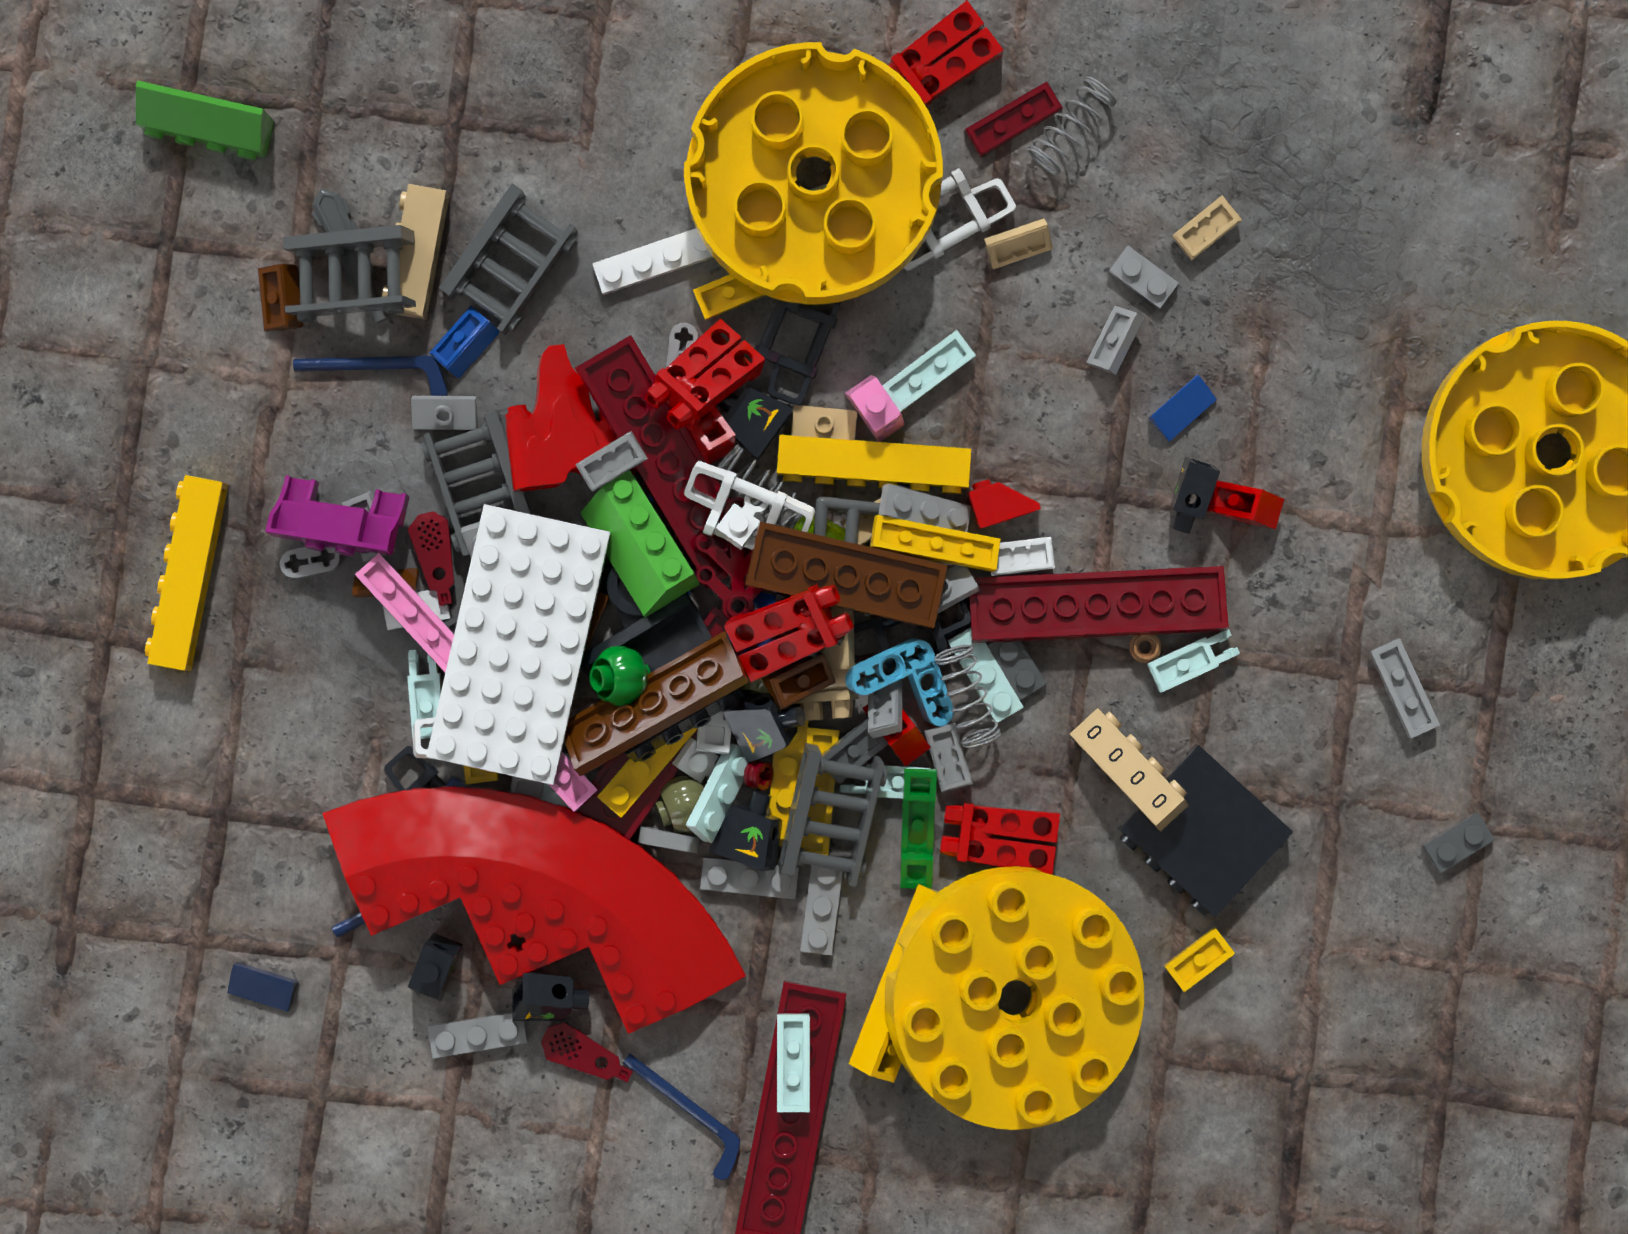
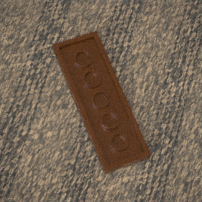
(865, 576)
(670, 696)

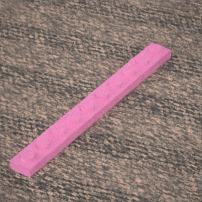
(437, 642)

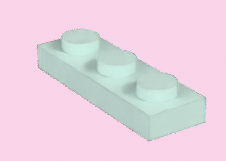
(928, 370)
(1000, 693)
(718, 795)
(793, 1062)

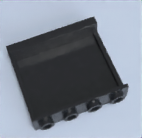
(659, 640)
(1214, 840)

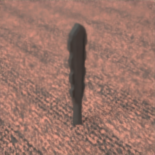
(332, 214)

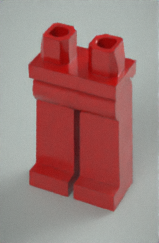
(918, 59)
(704, 375)
(805, 613)
(979, 845)

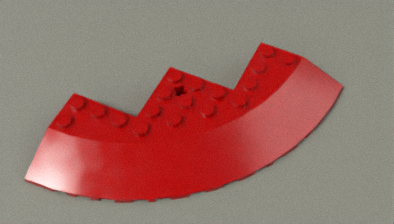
(536, 876)

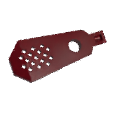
(435, 558)
(586, 1055)

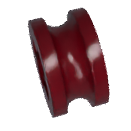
(758, 775)

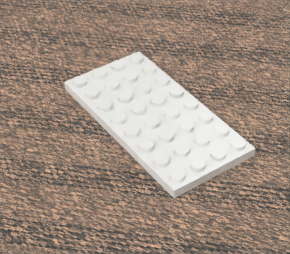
(518, 644)

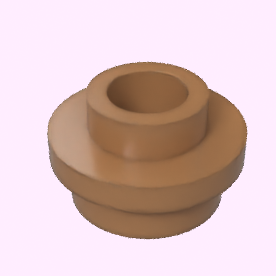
(1148, 657)

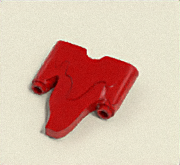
(559, 429)

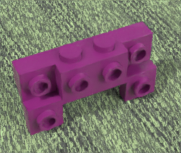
(333, 525)

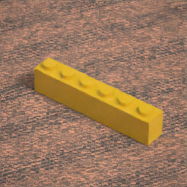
(873, 462)
(187, 573)
(874, 1049)

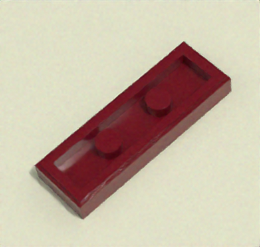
(1013, 119)

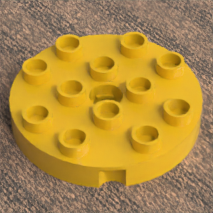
(828, 107)
(1485, 459)
(949, 987)

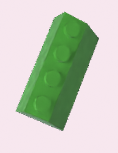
(203, 120)
(639, 544)

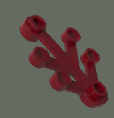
(735, 567)

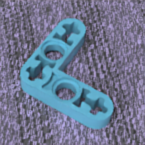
(914, 669)

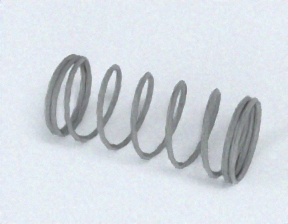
(1045, 160)
(732, 457)
(967, 741)

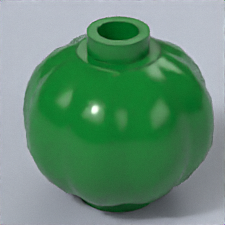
(619, 675)

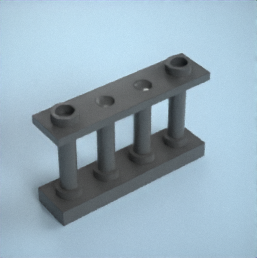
(495, 231)
(333, 245)
(493, 431)
(807, 794)

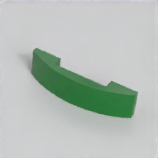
(918, 827)

